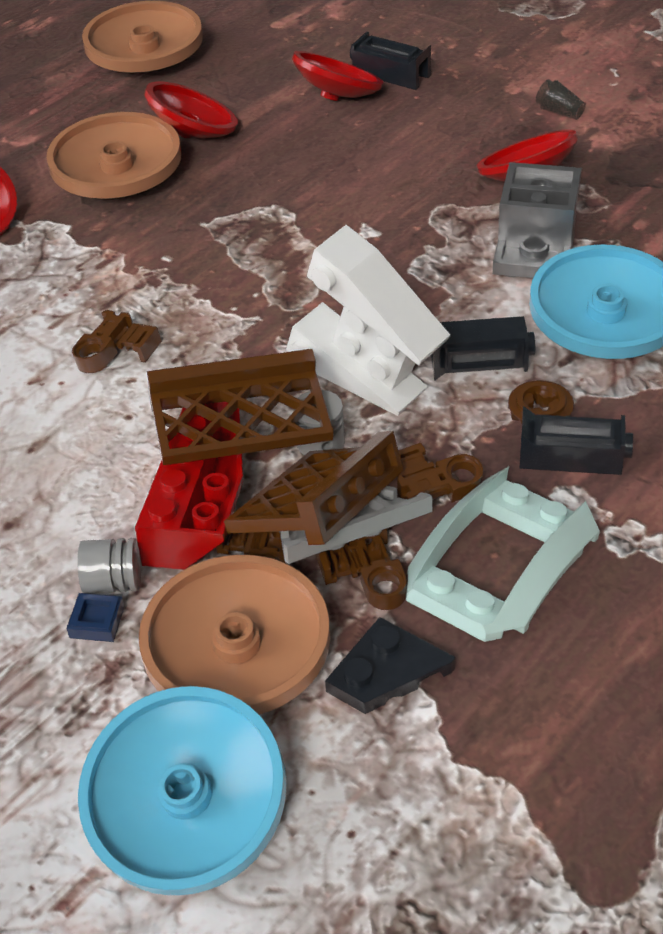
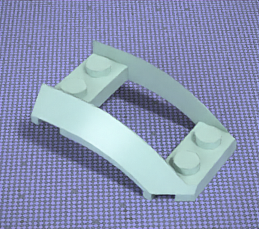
(477, 610)

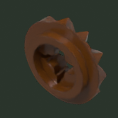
(543, 394)

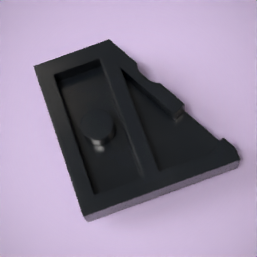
(385, 666)

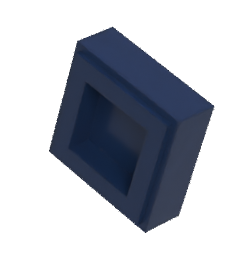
(95, 617)

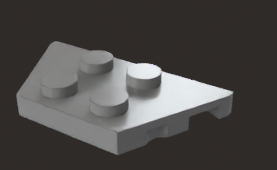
(380, 513)

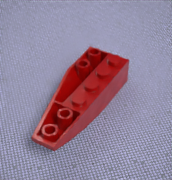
(189, 502)

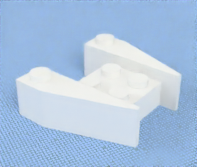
(379, 329)

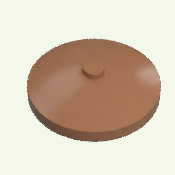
(142, 36)
(114, 155)
(237, 629)

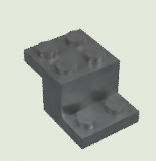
(535, 217)

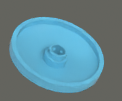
(600, 301)
(182, 790)

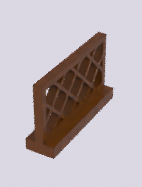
(233, 383)
(321, 491)

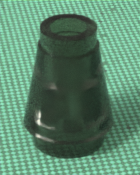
(559, 100)

